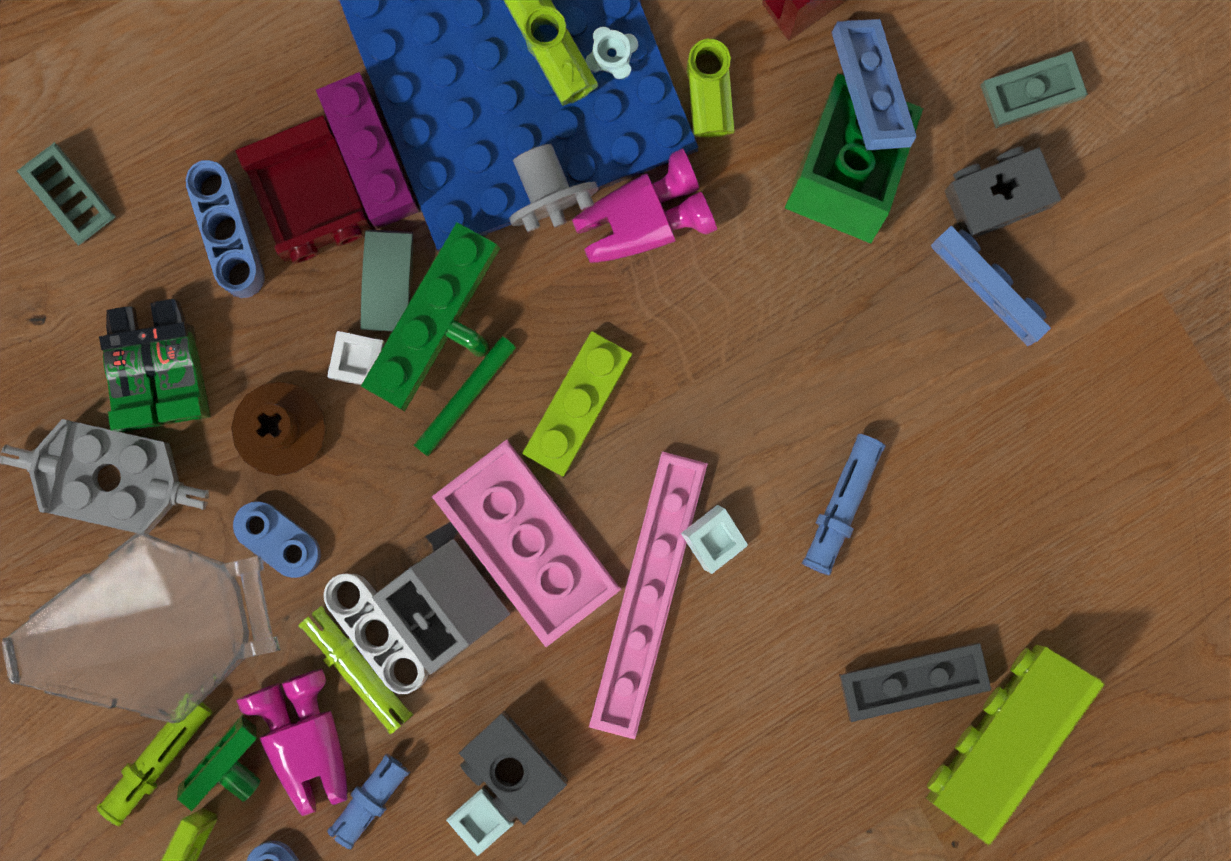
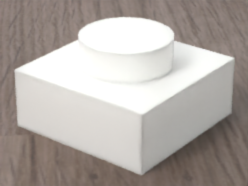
(353, 357)

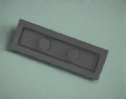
(914, 682)

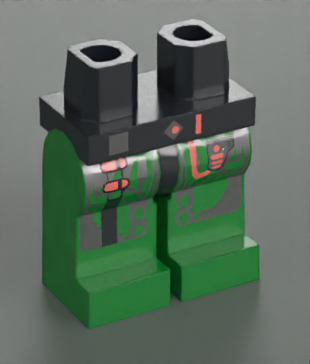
(153, 370)

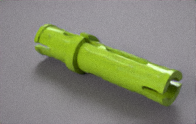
(355, 669)
(142, 774)

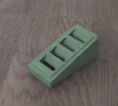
(41, 163)

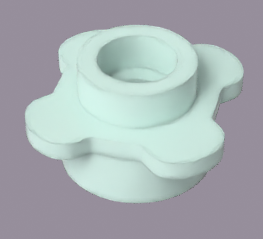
(609, 39)

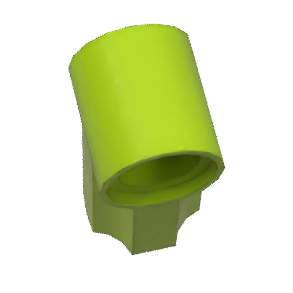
(710, 93)

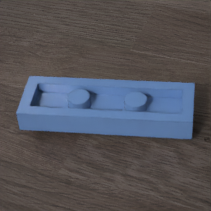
(873, 84)
(991, 285)

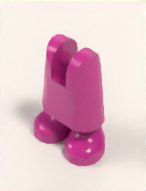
(638, 213)
(302, 748)

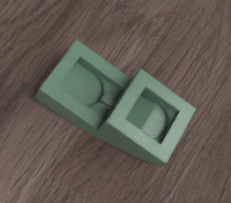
(385, 278)

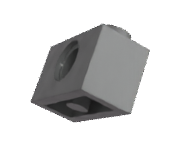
(507, 740)

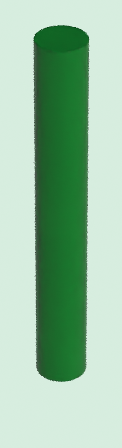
(465, 396)

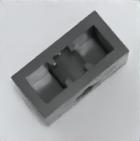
(1029, 186)

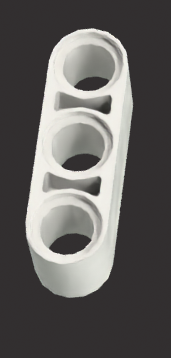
(354, 623)

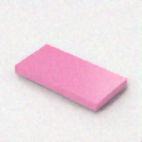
(526, 543)

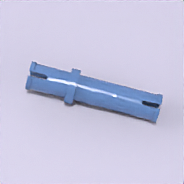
(843, 504)

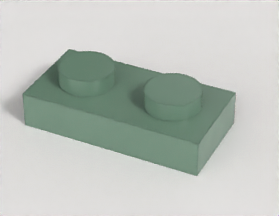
(1034, 89)

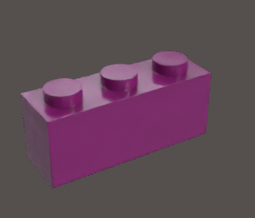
(367, 151)

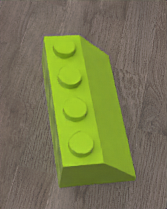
(1012, 741)

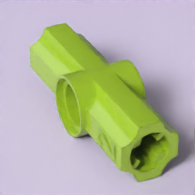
(557, 58)

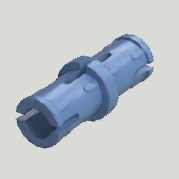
(368, 801)

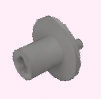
(547, 189)

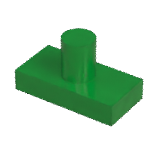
(222, 767)

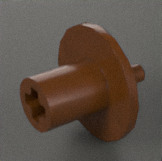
(278, 428)

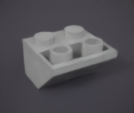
(441, 606)

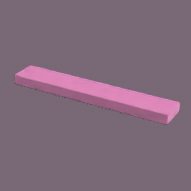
(648, 595)

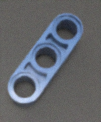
(209, 213)

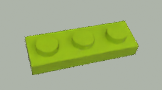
(577, 404)

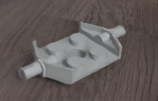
(67, 471)

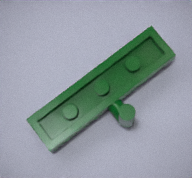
(433, 318)

